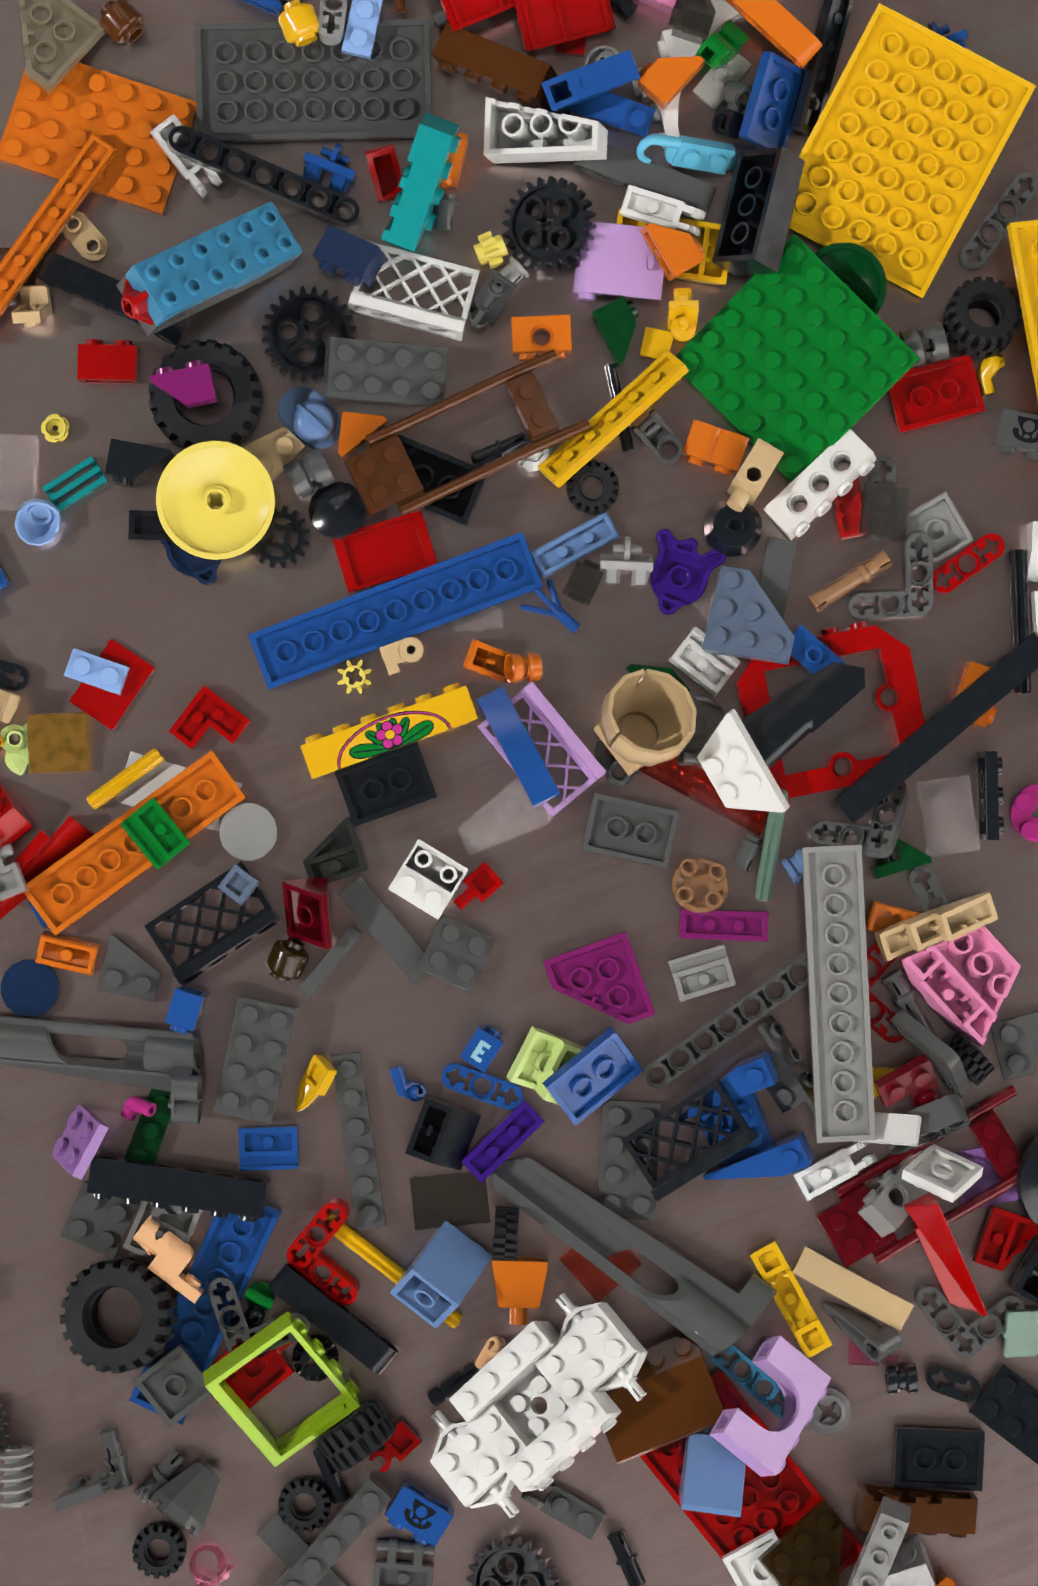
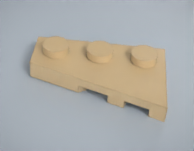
(276, 450)

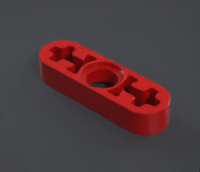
(988, 557)

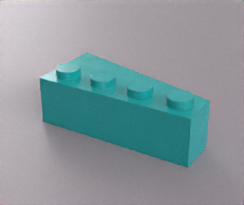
(422, 182)

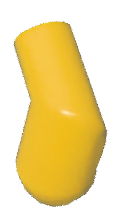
(987, 370)

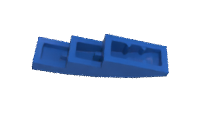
(518, 747)

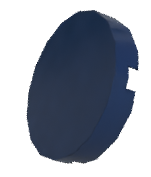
(30, 988)

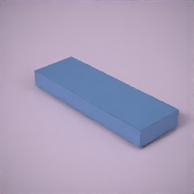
(574, 545)

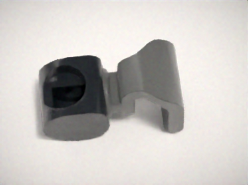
(728, 120)

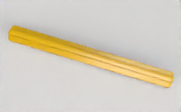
(379, 1260)

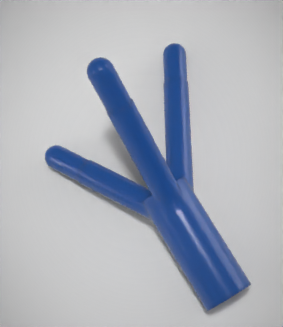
(556, 608)

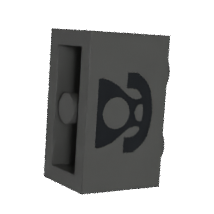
(1016, 432)

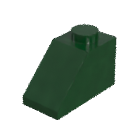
(616, 325)

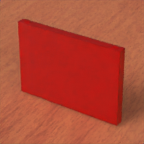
(108, 706)

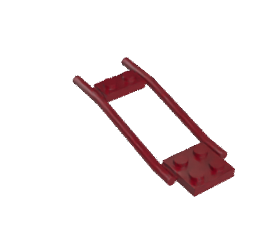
(856, 1238)

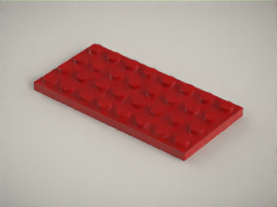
(767, 1501)

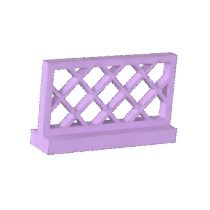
(565, 737)

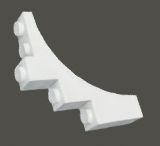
(676, 47)

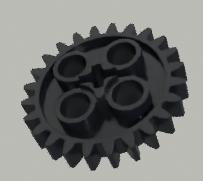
(524, 225)
(291, 314)
(525, 1559)

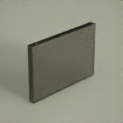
(450, 1198)

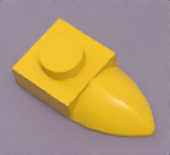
(314, 1081)

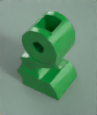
(722, 46)

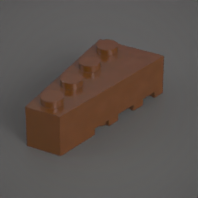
(494, 66)
(930, 1512)

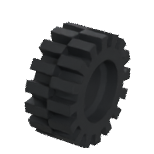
(600, 504)
(973, 1060)
(505, 1233)
(300, 1521)
(147, 1562)

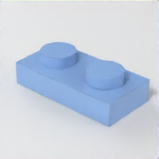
(362, 28)
(96, 671)

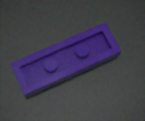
(502, 1141)

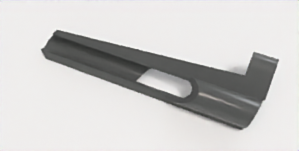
(153, 1060)
(702, 1305)

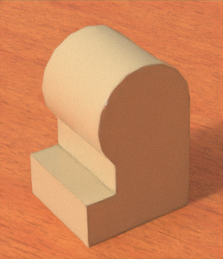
(406, 650)

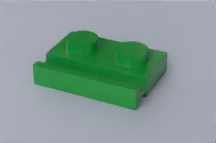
(155, 833)

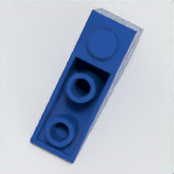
(590, 80)

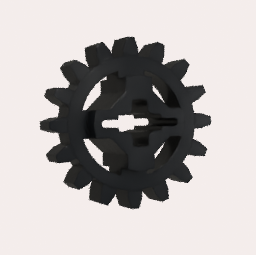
(290, 529)

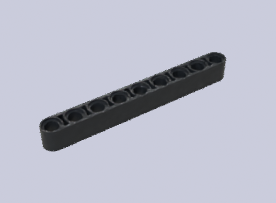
(940, 729)

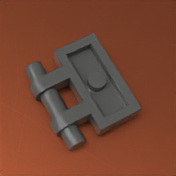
(402, 1573)

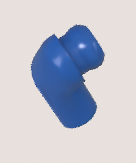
(406, 1088)

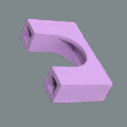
(801, 1387)

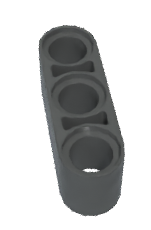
(938, 1121)

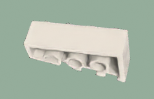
(536, 135)

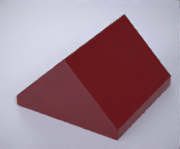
(308, 911)

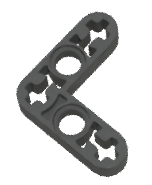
(905, 595)
(868, 834)
(945, 1058)
(972, 1328)
(242, 1329)

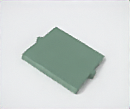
(1021, 1333)

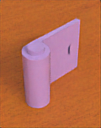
(617, 265)

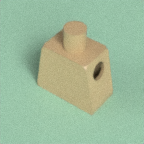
(753, 475)

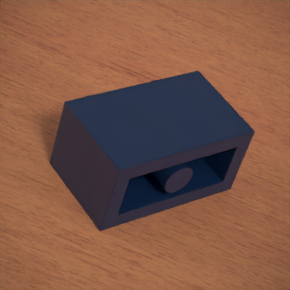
(349, 256)

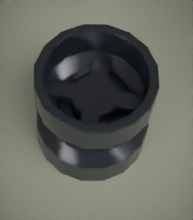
(898, 1379)

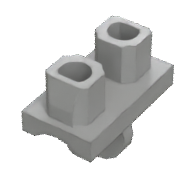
(626, 558)

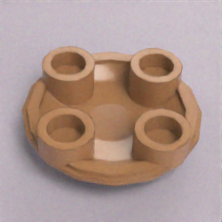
(700, 885)

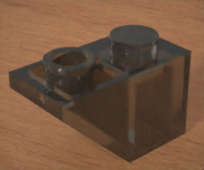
(692, 20)

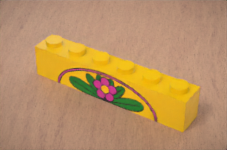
(388, 732)

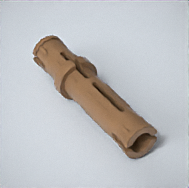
(859, 575)

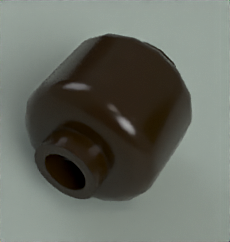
(287, 959)

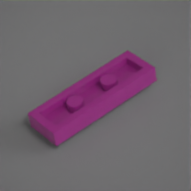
(724, 925)

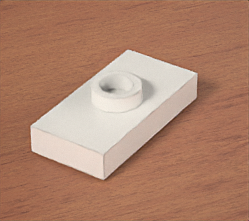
(711, 87)

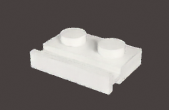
(705, 668)

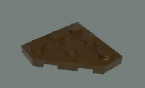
(808, 1550)

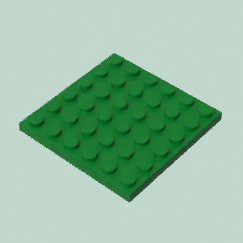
(796, 358)

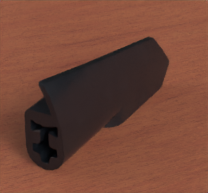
(802, 709)

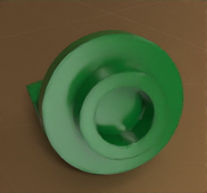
(260, 1295)

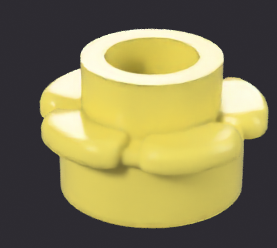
(55, 420)

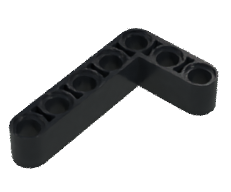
(96, 289)

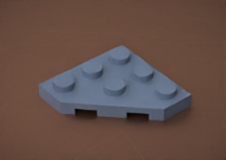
(746, 621)

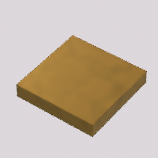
(57, 742)

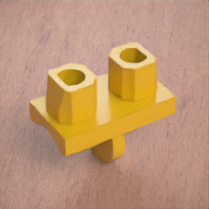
(682, 315)

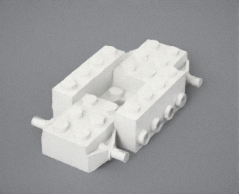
(503, 1432)

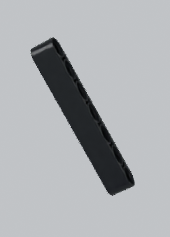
(248, 177)

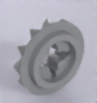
(841, 1408)

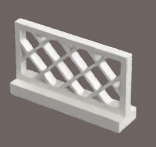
(413, 315)

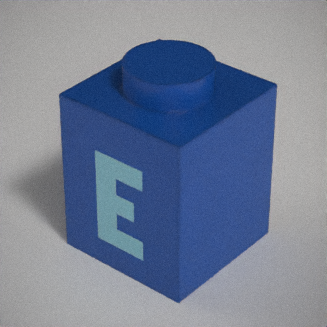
(482, 1047)

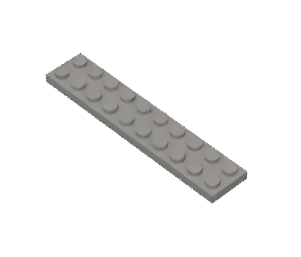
(838, 993)

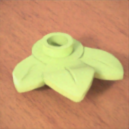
(16, 754)

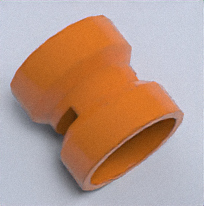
(522, 667)

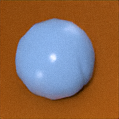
(37, 521)

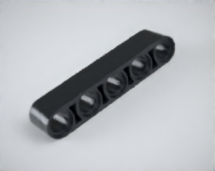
(333, 1319)

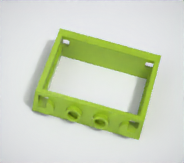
(309, 1429)

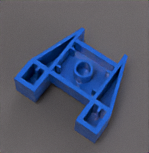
(764, 1155)

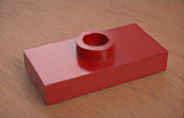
(849, 512)

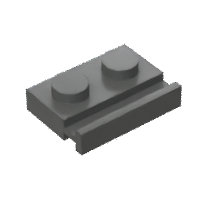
(82, 1490)

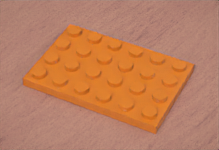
(52, 128)

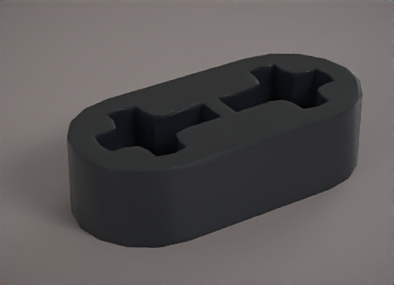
(7, 683)
(950, 1389)

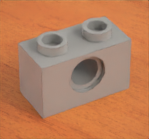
(880, 1211)

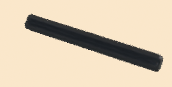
(1019, 606)

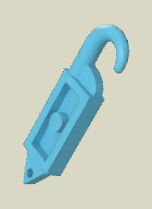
(691, 152)

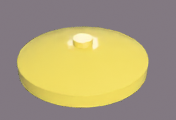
(215, 499)

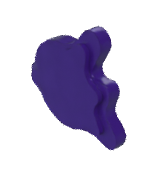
(680, 572)

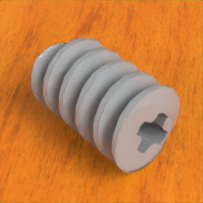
(16, 1475)

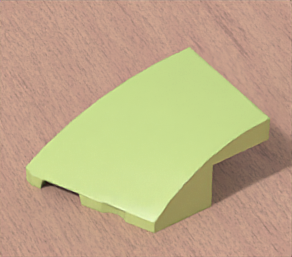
(540, 1058)

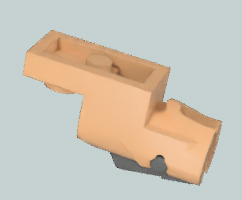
(171, 1253)

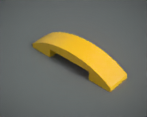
(791, 1300)

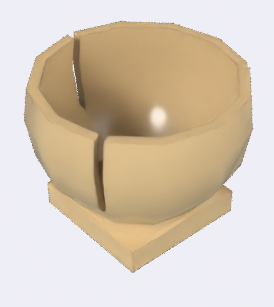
(646, 719)

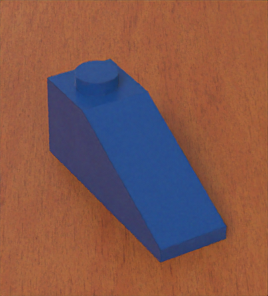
(617, 113)

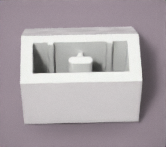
(428, 879)

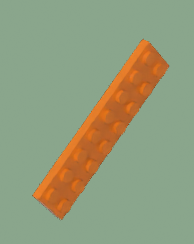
(112, 857)

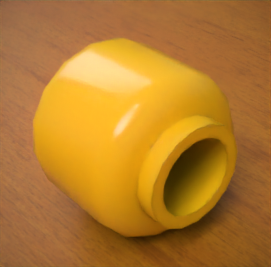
(299, 23)

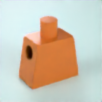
(519, 1285)

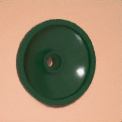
(857, 269)

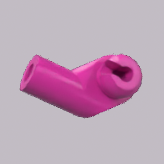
(137, 1105)

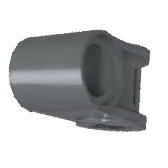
(657, 437)

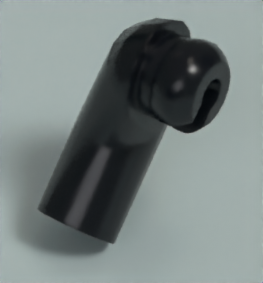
(254, 1315)

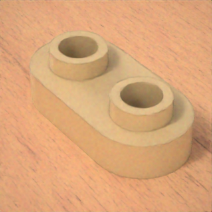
(83, 236)

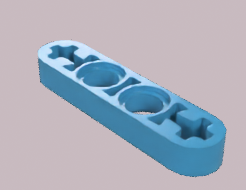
(751, 1380)

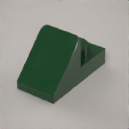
(907, 858)

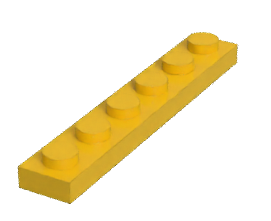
(613, 418)

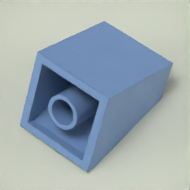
(441, 1274)
(711, 1477)

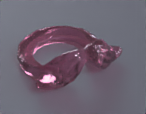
(223, 1567)

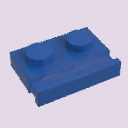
(268, 1148)

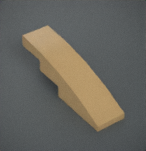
(936, 925)
(853, 1288)

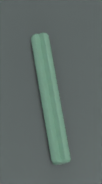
(769, 854)

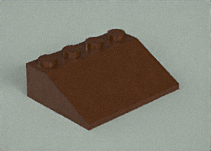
(676, 1405)

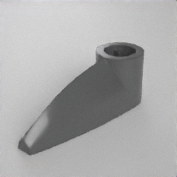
(867, 1335)

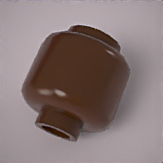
(121, 21)

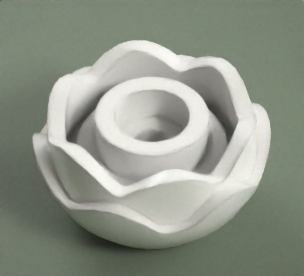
(531, 463)

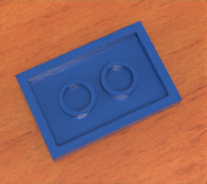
(772, 102)
(592, 1076)

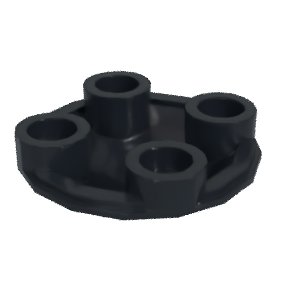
(337, 510)

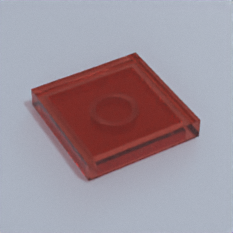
(594, 1279)

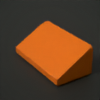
(67, 952)

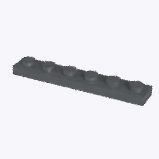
(358, 1141)

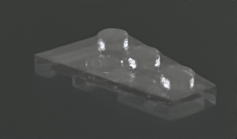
(502, 819)

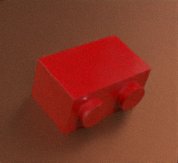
(108, 363)

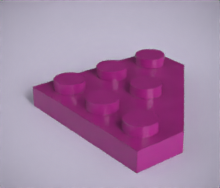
(603, 978)

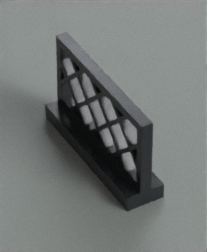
(219, 948)
(695, 1164)

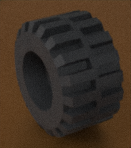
(992, 298)
(356, 1436)

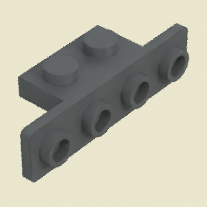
(794, 1080)

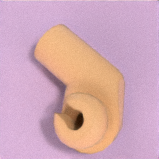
(490, 1350)

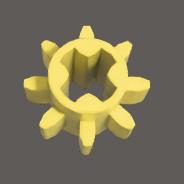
(490, 250)
(362, 673)

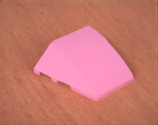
(964, 981)

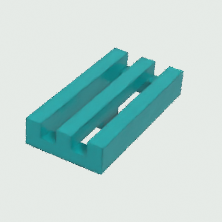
(70, 473)

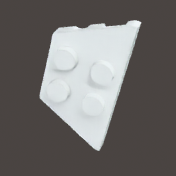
(739, 769)

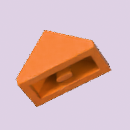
(355, 428)
(486, 660)

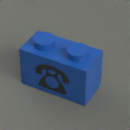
(418, 1513)

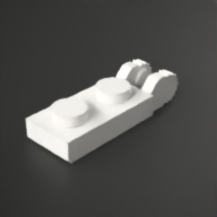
(184, 166)
(659, 210)
(831, 1170)

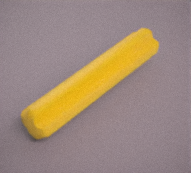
(125, 779)

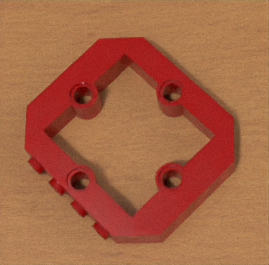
(897, 676)

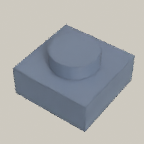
(238, 884)

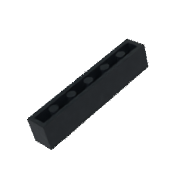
(178, 1186)

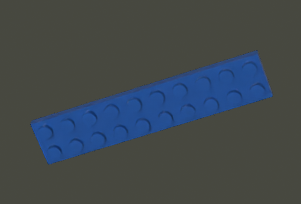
(395, 610)

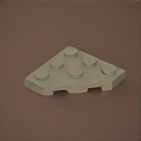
(55, 39)

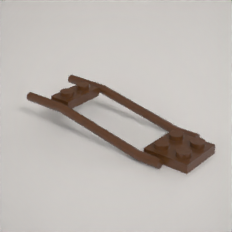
(387, 475)

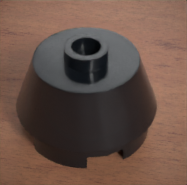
(732, 531)

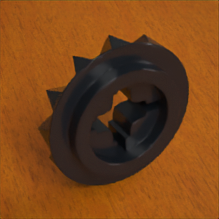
(301, 1357)

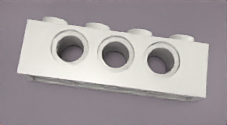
(823, 468)

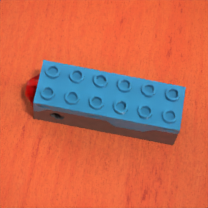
(208, 268)

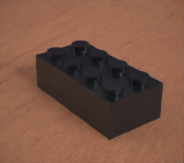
(758, 211)
(439, 468)

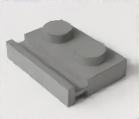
(702, 972)

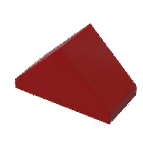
(384, 172)

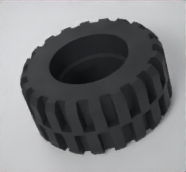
(246, 394)
(83, 1324)

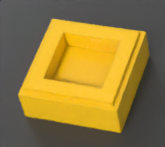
(655, 343)

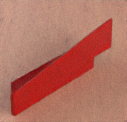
(44, 852)
(944, 1253)

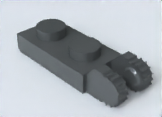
(568, 1509)

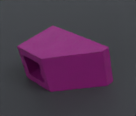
(189, 385)

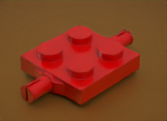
(259, 1375)

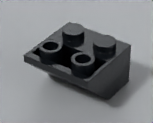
(442, 1133)

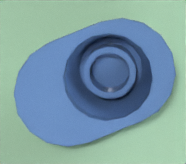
(309, 417)

